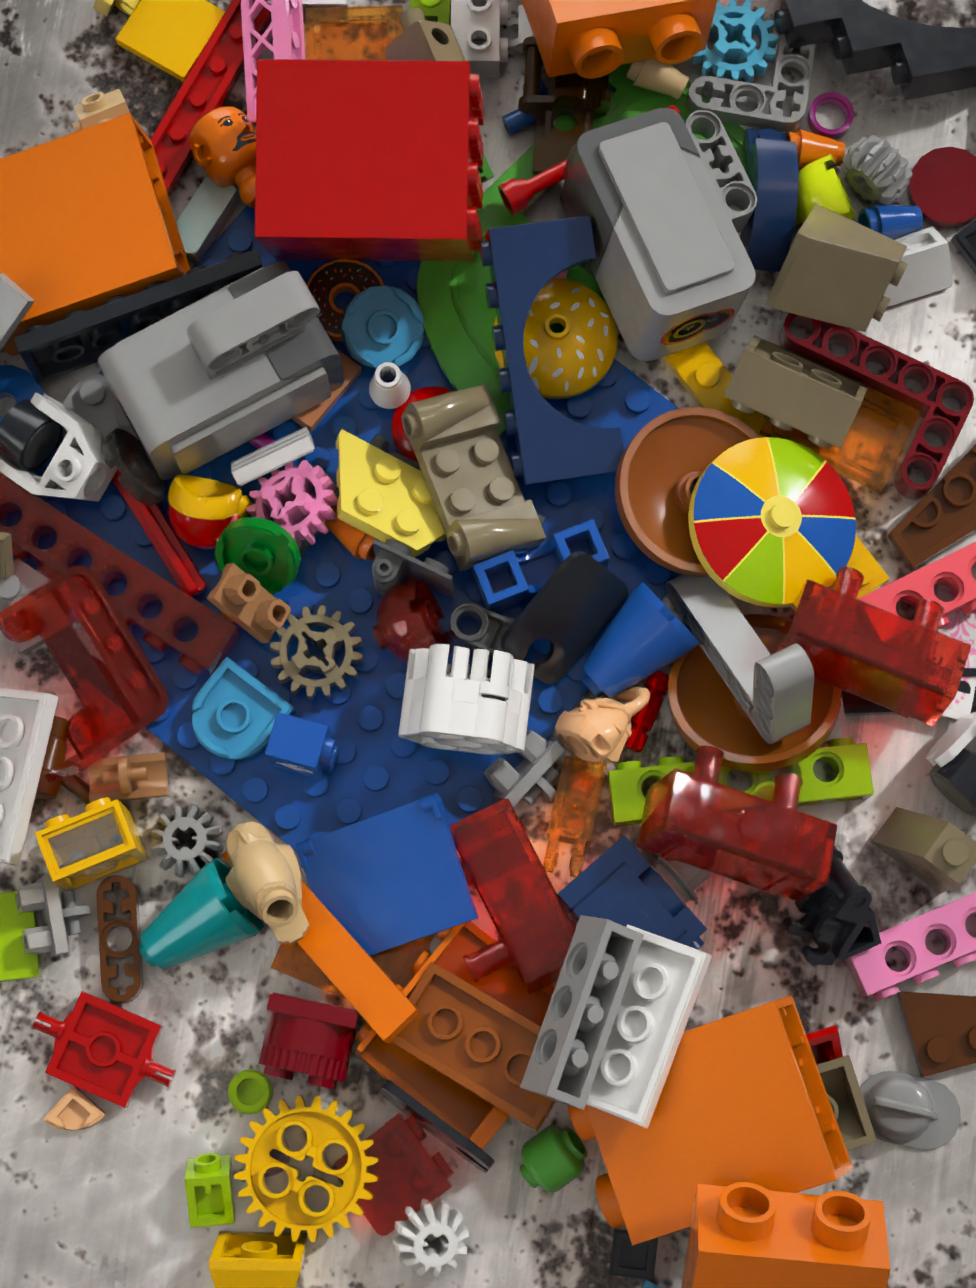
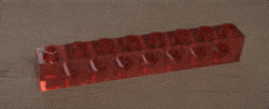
(215, 634)

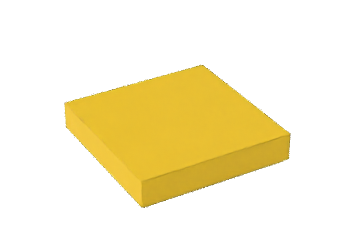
(170, 33)

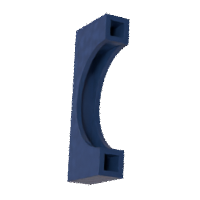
(520, 265)

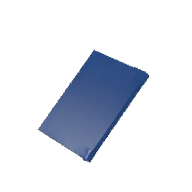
(391, 875)

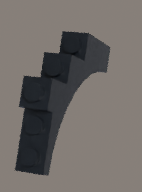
(921, 56)

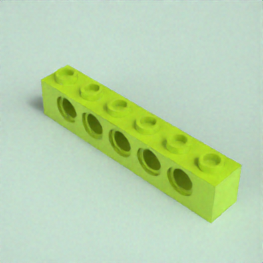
(850, 782)

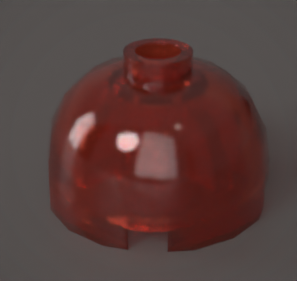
(409, 619)

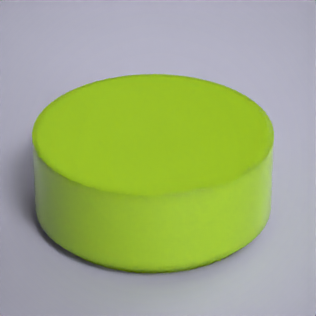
(250, 1091)

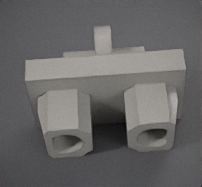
(531, 777)
(51, 936)

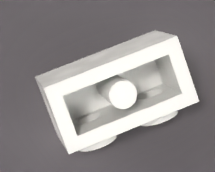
(478, 34)

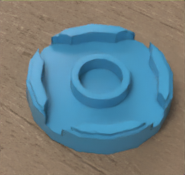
(382, 326)

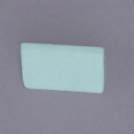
(206, 217)

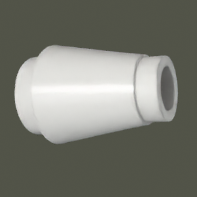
(389, 394)

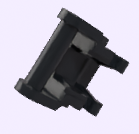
(836, 917)

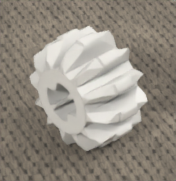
(418, 1250)

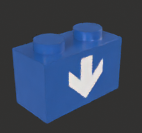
(301, 746)

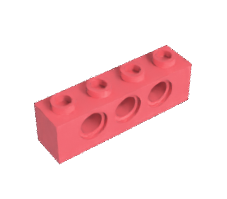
(950, 570)

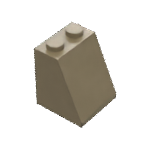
(838, 271)

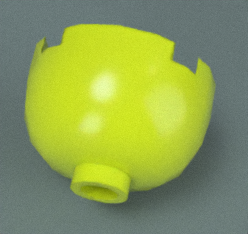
(823, 187)

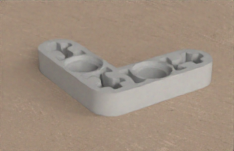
(768, 98)

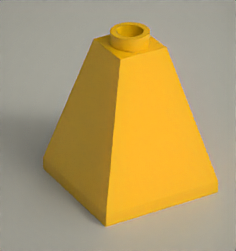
(256, 1260)

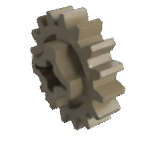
(330, 640)

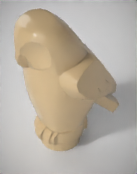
(267, 880)

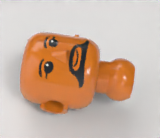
(226, 150)

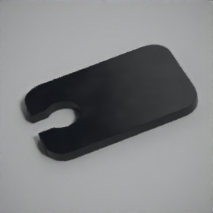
(569, 613)
(437, 1126)

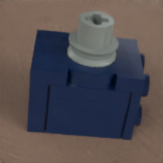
(634, 893)

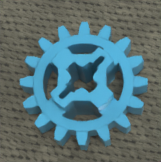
(733, 49)

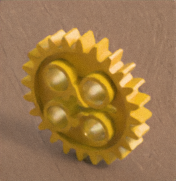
(290, 1207)

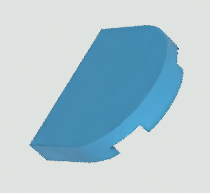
(235, 713)

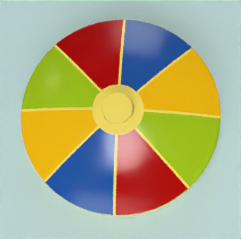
(771, 520)

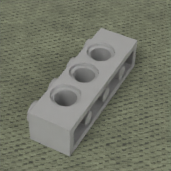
(582, 1011)

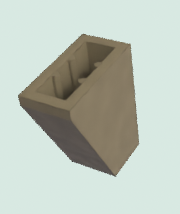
(927, 848)

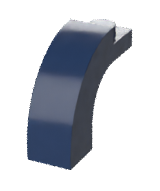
(774, 177)

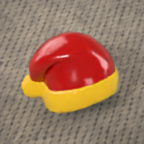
(204, 508)

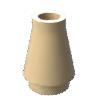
(657, 77)

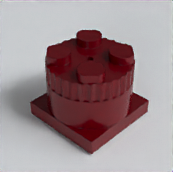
(308, 1040)

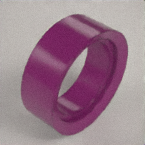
(838, 100)

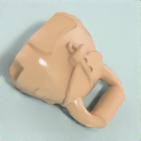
(600, 725)

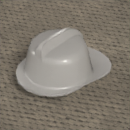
(910, 1110)

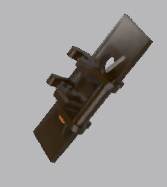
(573, 96)

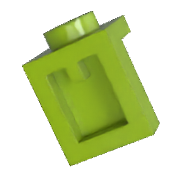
(209, 1190)

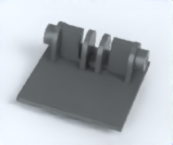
(394, 563)

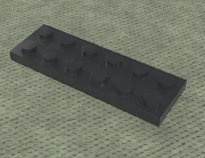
(88, 334)

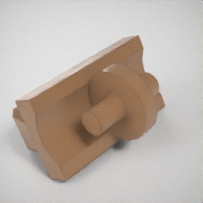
(248, 603)
(129, 777)

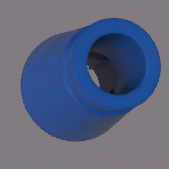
(891, 219)

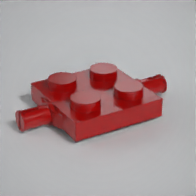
(104, 1049)

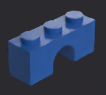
(519, 577)

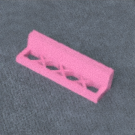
(287, 36)

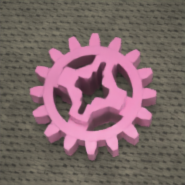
(293, 502)

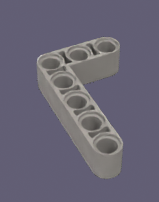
(769, 687)

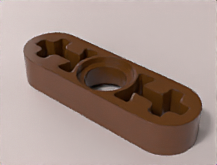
(106, 907)

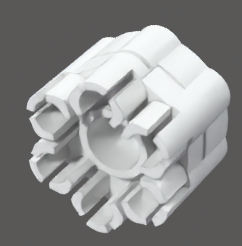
(466, 709)

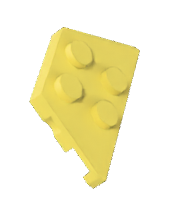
(384, 496)

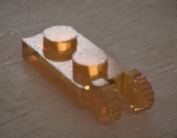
(574, 811)

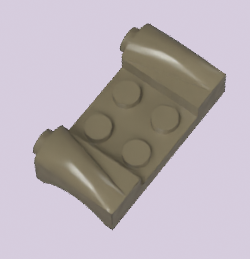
(470, 476)

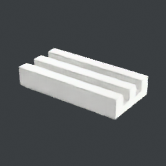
(272, 456)

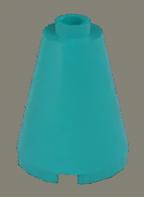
(198, 920)

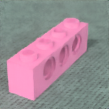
(876, 978)

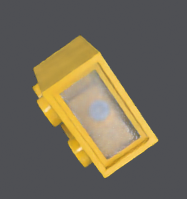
(90, 844)

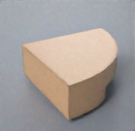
(75, 1111)

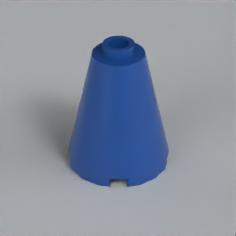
(636, 644)

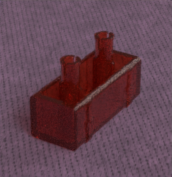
(875, 651)
(736, 832)
(517, 896)

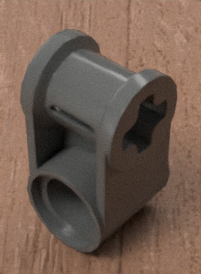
(491, 631)

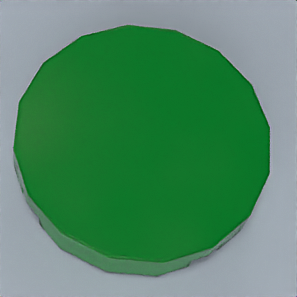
(260, 550)

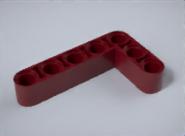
(891, 383)

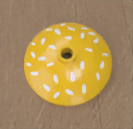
(581, 354)

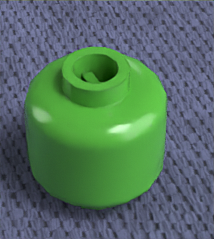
(553, 1158)

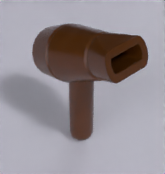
(55, 756)

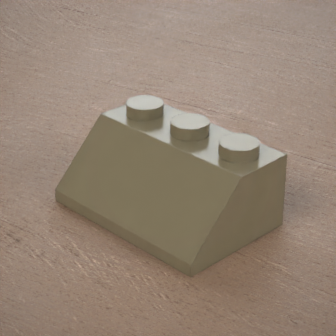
(795, 392)

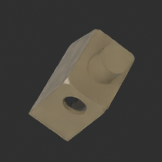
(424, 40)

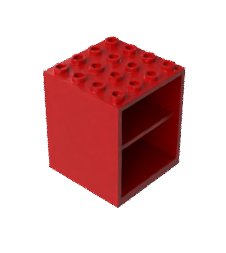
(368, 160)

